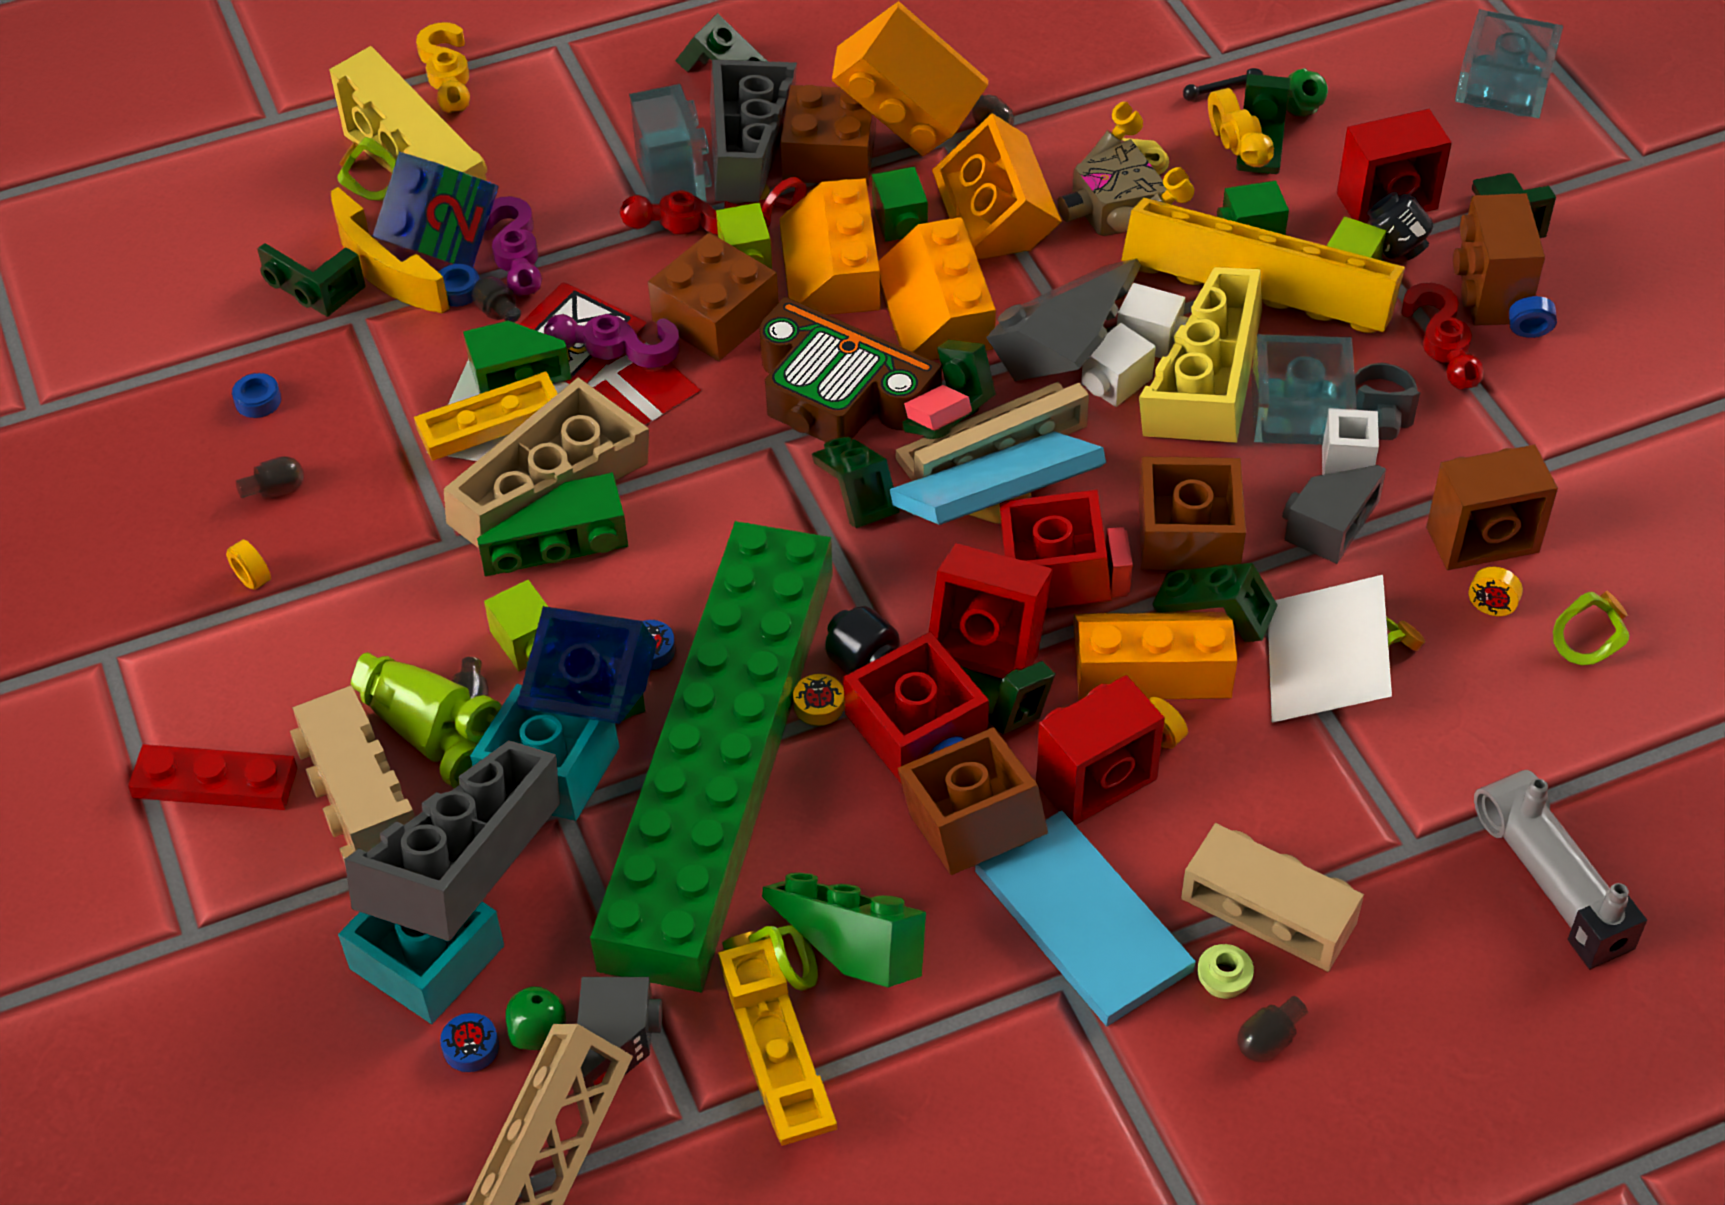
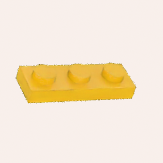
(483, 416)

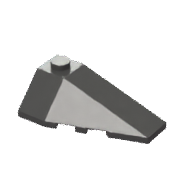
(1062, 326)

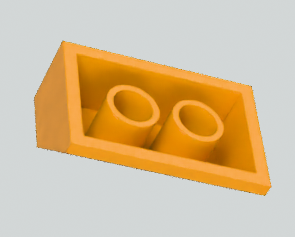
(908, 78)
(997, 190)
(832, 249)
(936, 289)
(1160, 652)

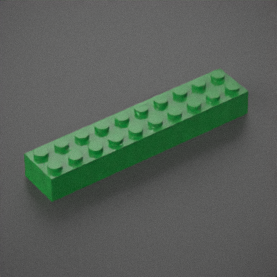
(713, 759)

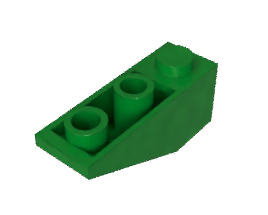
(562, 525)
(857, 933)

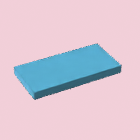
(997, 477)
(1087, 920)

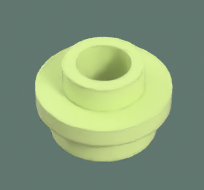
(1222, 983)

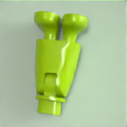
(423, 710)

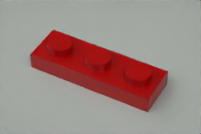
(213, 777)

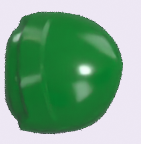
(1306, 92)
(531, 1017)

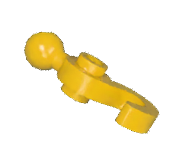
(445, 68)
(1239, 129)

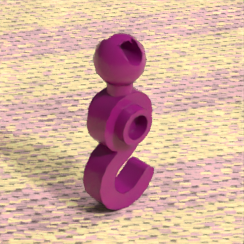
(515, 245)
(611, 337)

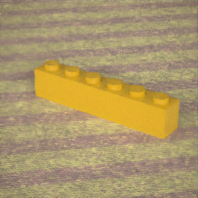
(1293, 270)

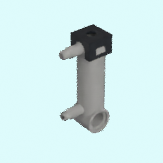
(1600, 918)

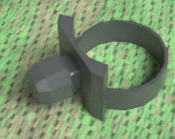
(1394, 409)

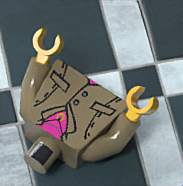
(1118, 178)

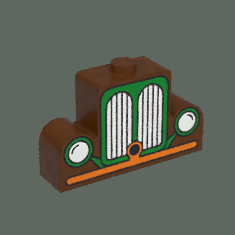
(835, 376)

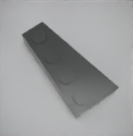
(746, 124)
(459, 846)

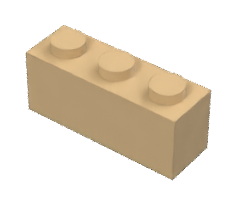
(1272, 896)

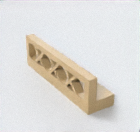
(999, 428)
(535, 1114)

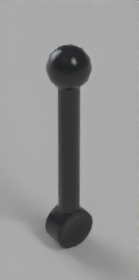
(1191, 91)

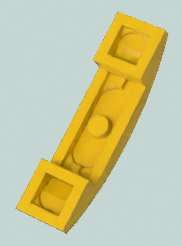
(406, 281)
(775, 1043)

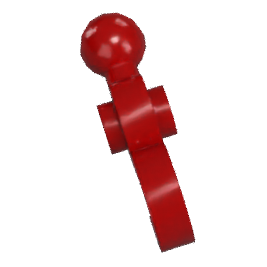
(677, 212)
(1445, 335)

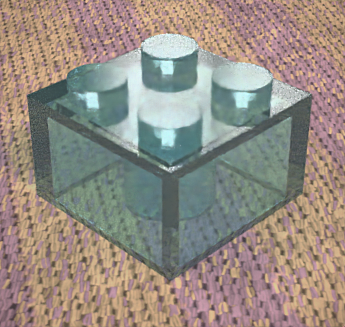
(1508, 63)
(669, 143)
(1297, 384)

